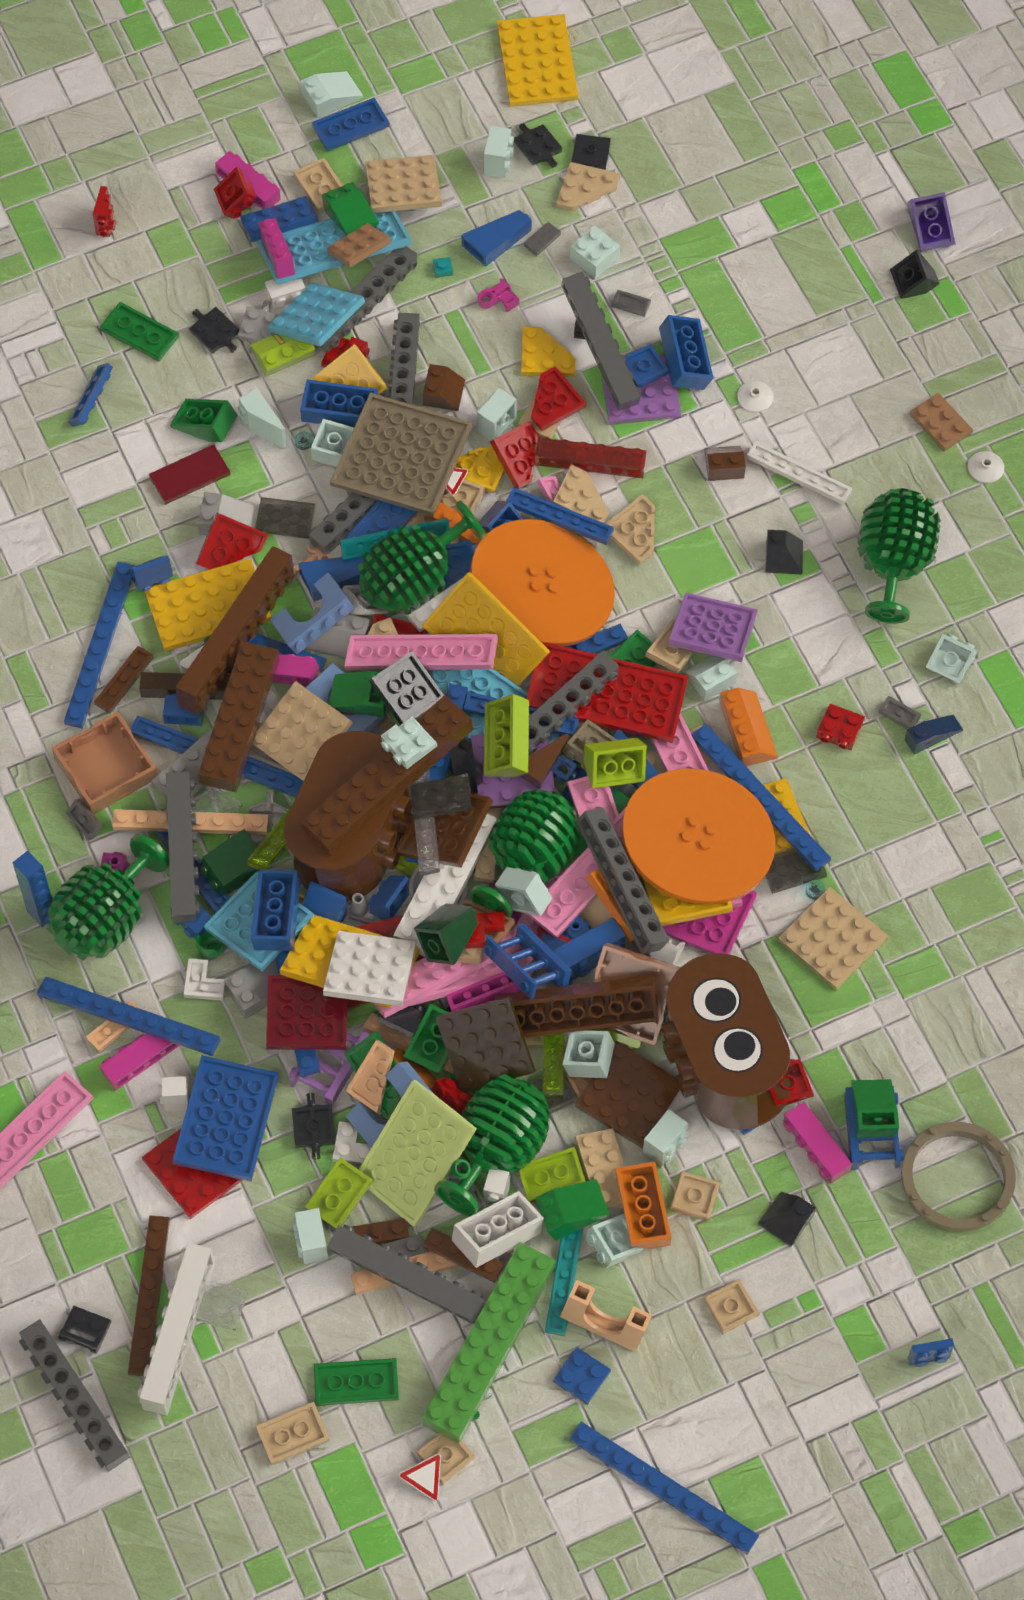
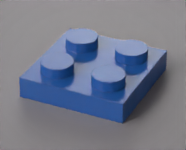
(646, 366)
(933, 1351)
(582, 1375)

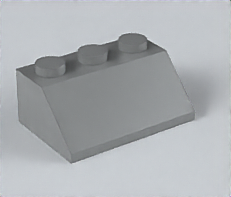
(337, 638)

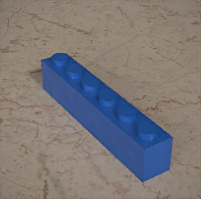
(33, 887)

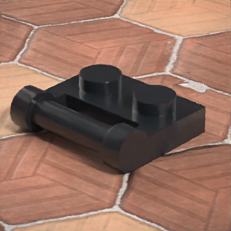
(87, 1323)

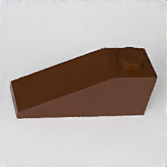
(543, 760)

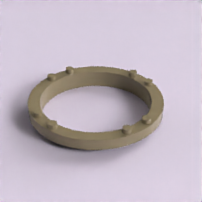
(977, 1134)

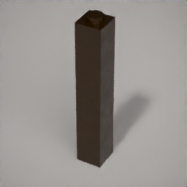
(161, 684)

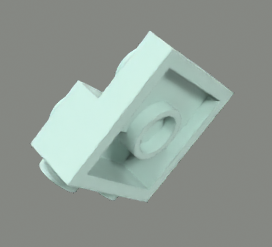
(951, 658)
(408, 742)
(611, 1241)

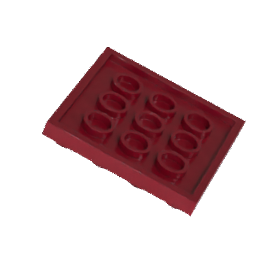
(303, 1017)

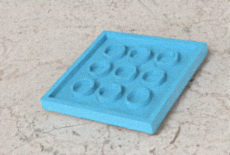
(316, 314)
(234, 925)

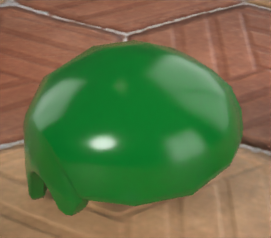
(209, 945)

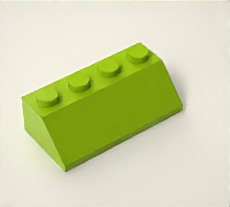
(506, 737)

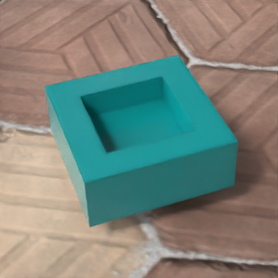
(442, 267)

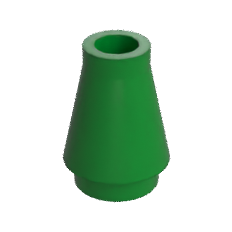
(459, 1169)

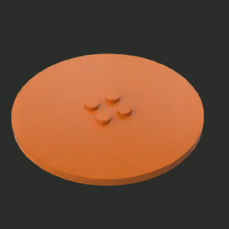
(546, 579)
(698, 836)

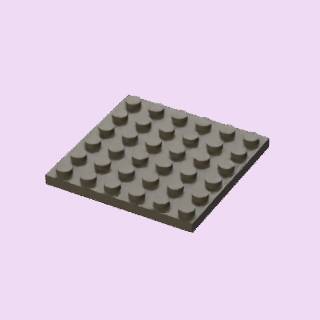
(401, 454)

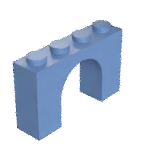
(334, 607)
(322, 688)
(369, 1122)

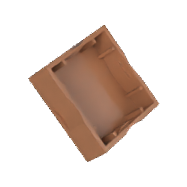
(105, 763)
(623, 963)

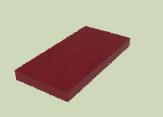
(189, 474)

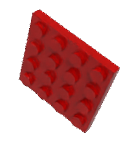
(188, 1186)

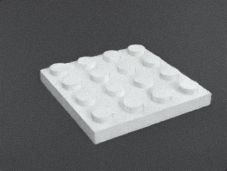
(369, 968)

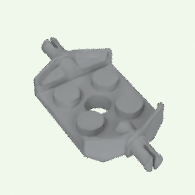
(274, 813)

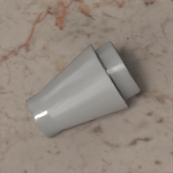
(358, 905)

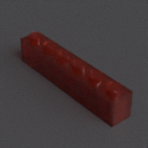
(590, 457)

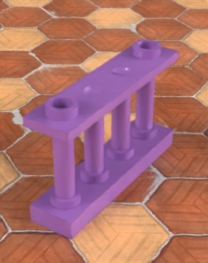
(340, 1076)

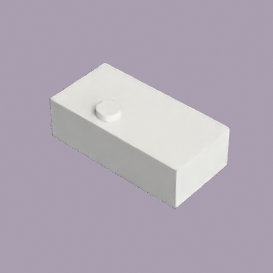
(497, 1229)

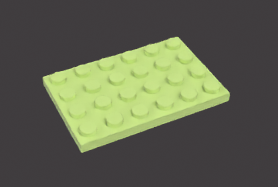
(415, 1152)

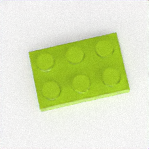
(551, 1173)
(339, 1193)

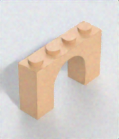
(623, 1331)

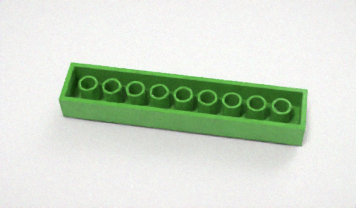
(489, 1343)

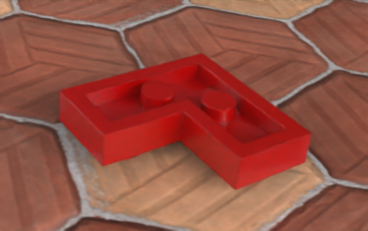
(486, 924)

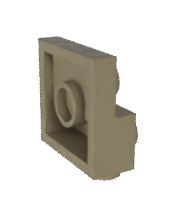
(587, 734)

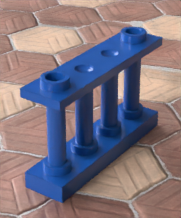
(533, 947)
(856, 1156)

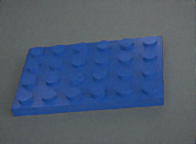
(226, 1118)

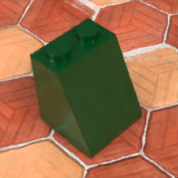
(228, 865)
(446, 933)

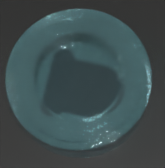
(303, 440)
(814, 889)

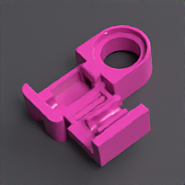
(500, 292)

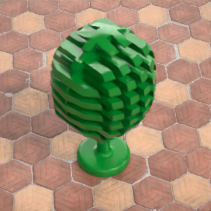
(899, 544)
(410, 564)
(534, 835)
(100, 905)
(509, 1134)

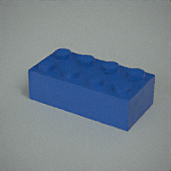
(686, 352)
(333, 402)
(276, 910)
(584, 951)

